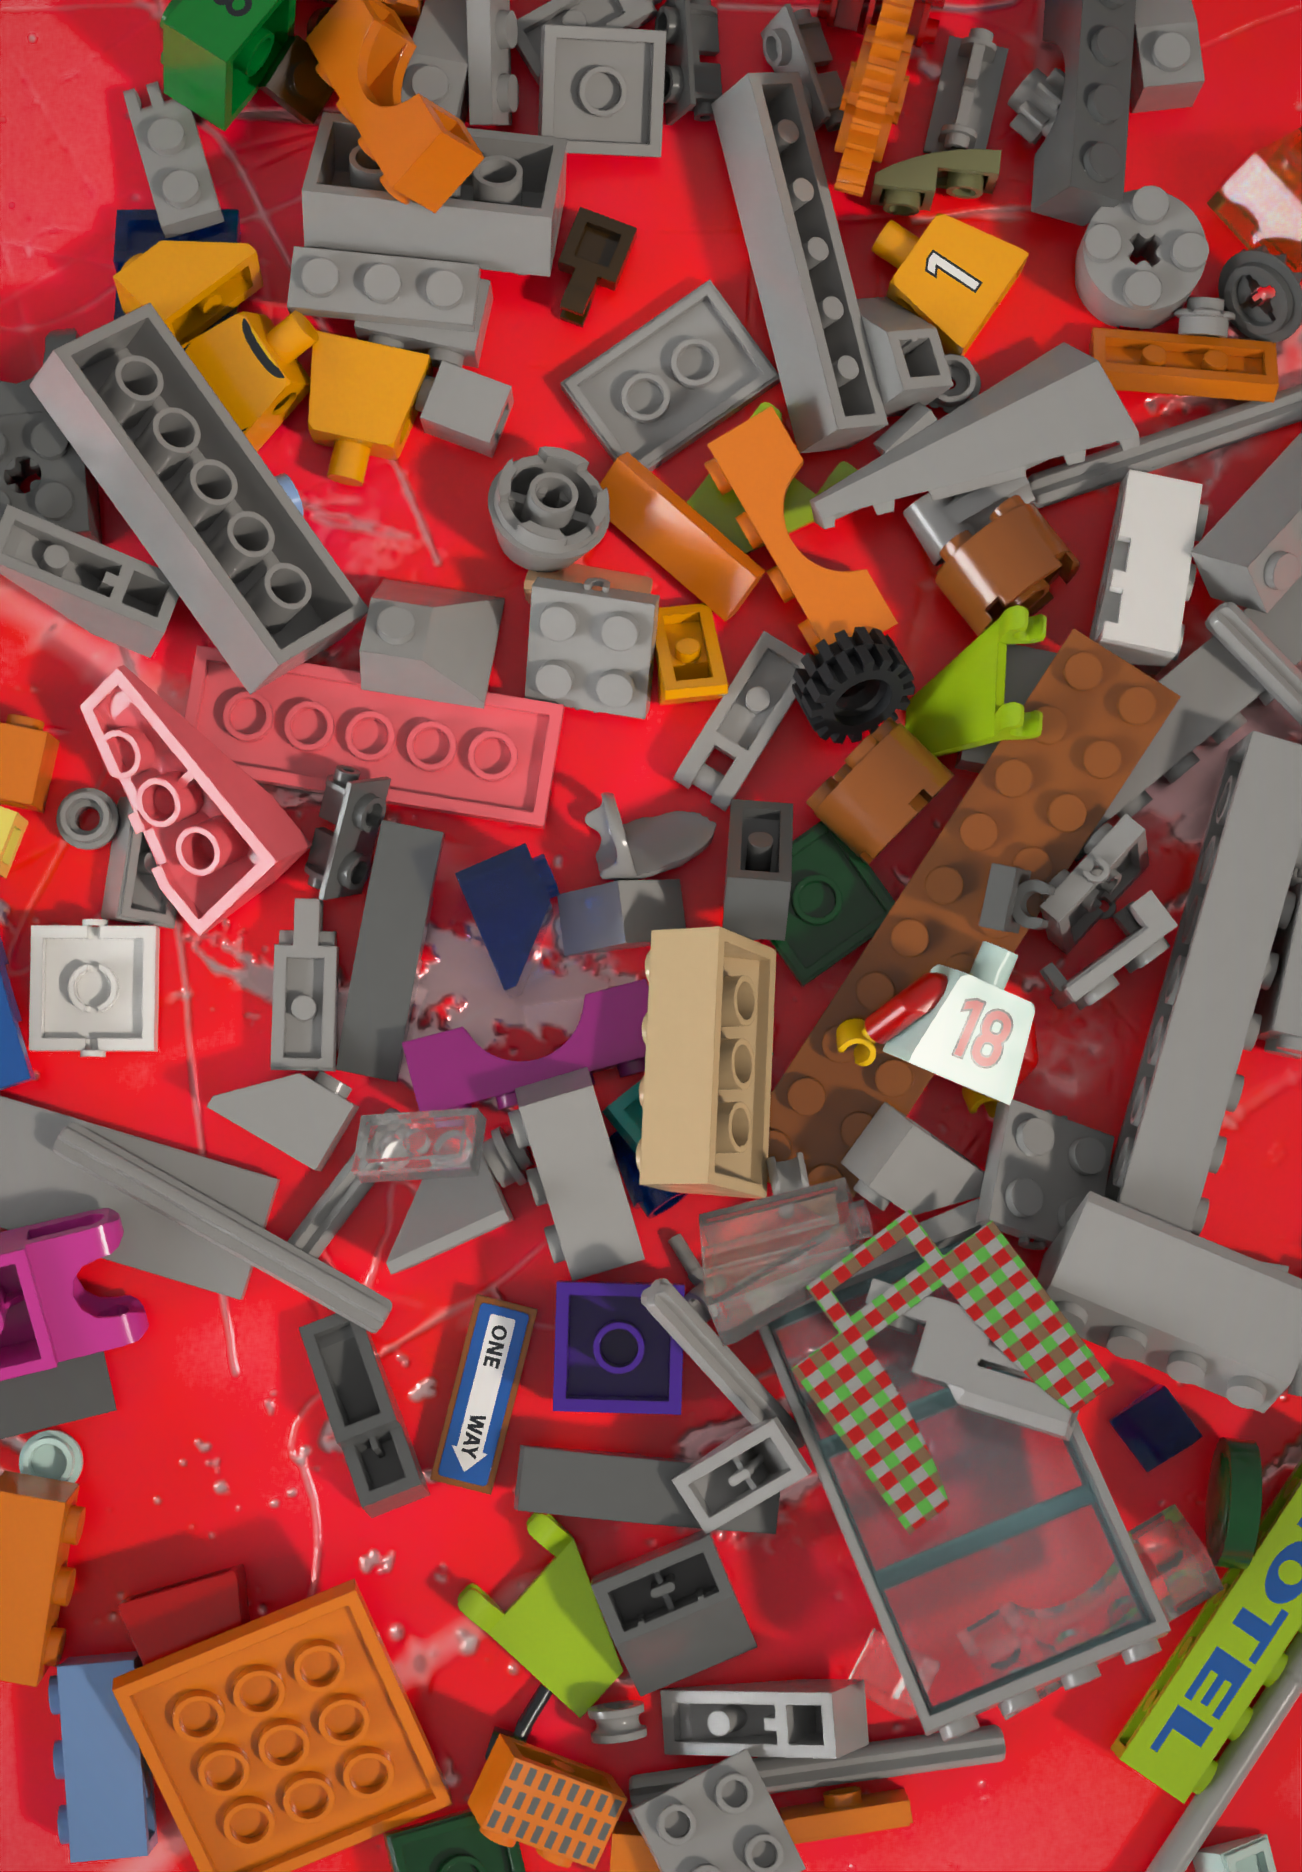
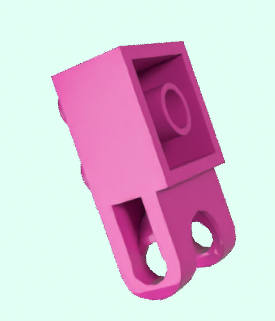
(44, 1305)

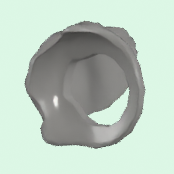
(648, 843)

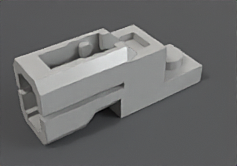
(956, 1357)

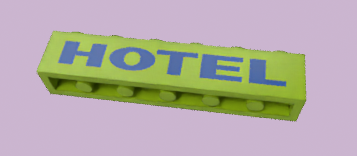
(1222, 1659)

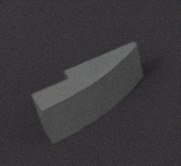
(364, 1415)

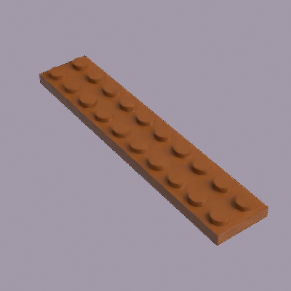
(1022, 811)

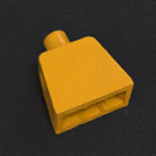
(362, 401)

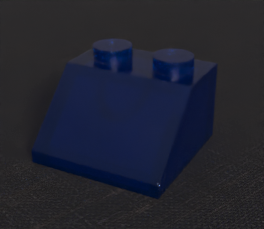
(512, 910)

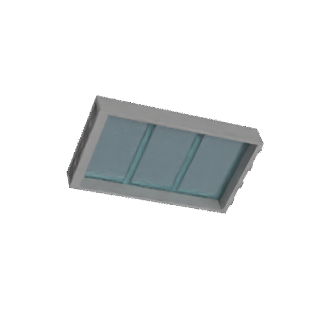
(1023, 1567)

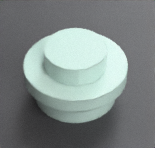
(52, 1456)

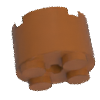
(1004, 565)
(879, 789)

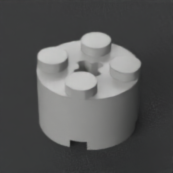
(1147, 226)

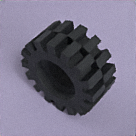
(852, 684)

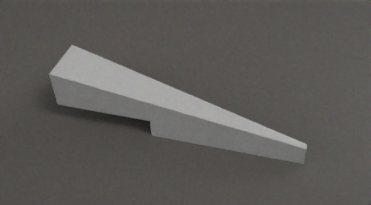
(1034, 415)

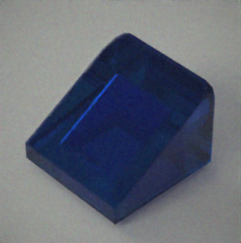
(1155, 1427)

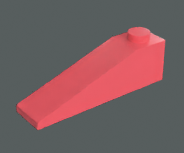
(203, 816)

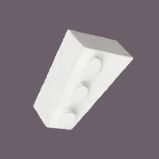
(1149, 569)

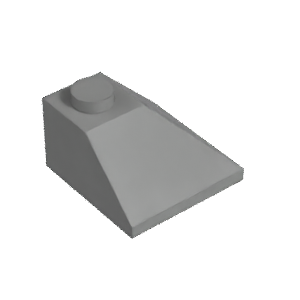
(430, 643)
(448, 1215)

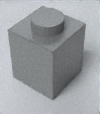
(464, 408)

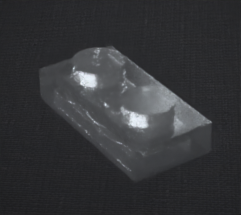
(419, 1145)

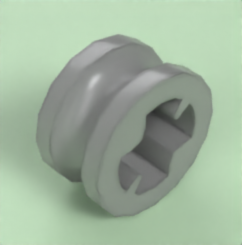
(617, 1722)

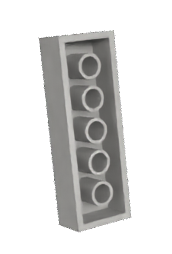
(198, 496)

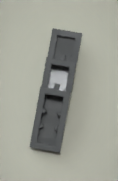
(389, 950)
(56, 1395)
(617, 1489)

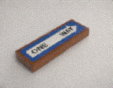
(484, 1394)

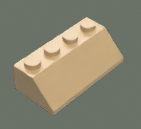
(707, 1063)

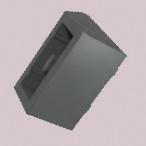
(673, 1612)

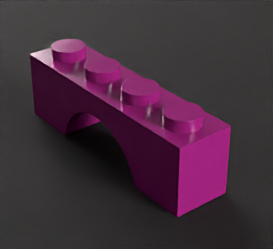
(456, 1073)

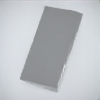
(130, 885)

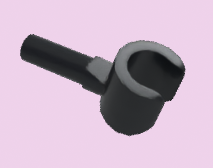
(526, 1720)

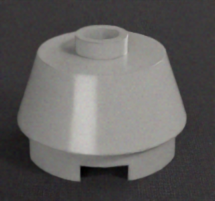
(548, 509)

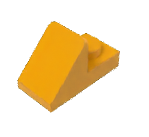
(688, 656)

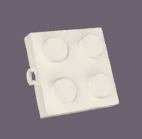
(94, 988)

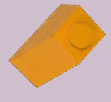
(189, 282)

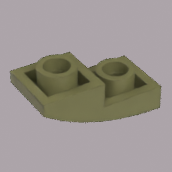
(913, 182)

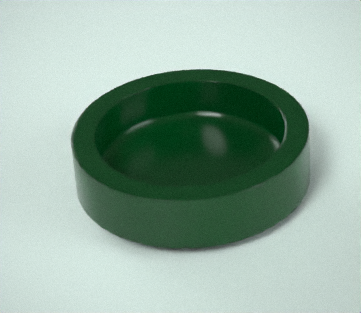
(1233, 1503)

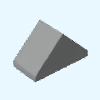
(618, 915)
(741, 1473)

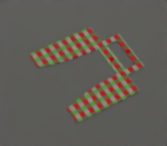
(1002, 1301)

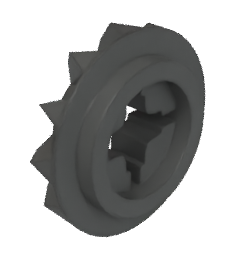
(1267, 318)

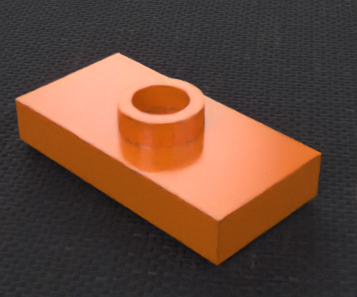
(847, 1813)

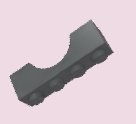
(1086, 148)

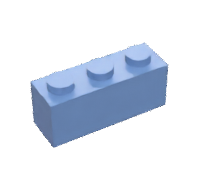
(104, 1771)

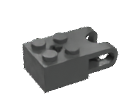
(36, 445)

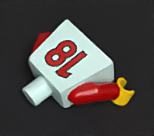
(956, 1029)

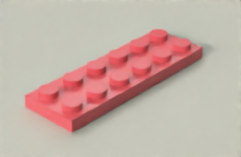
(437, 753)

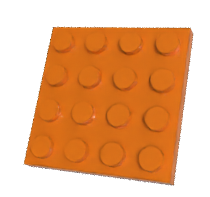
(283, 1737)

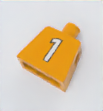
(950, 276)

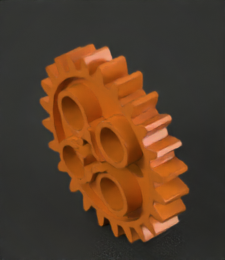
(874, 95)

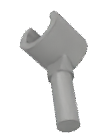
(787, 1174)
(695, 1274)

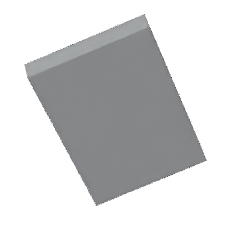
(671, 380)

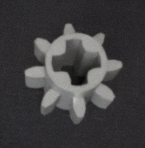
(1037, 104)

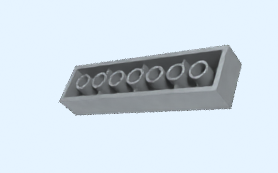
(1213, 986)

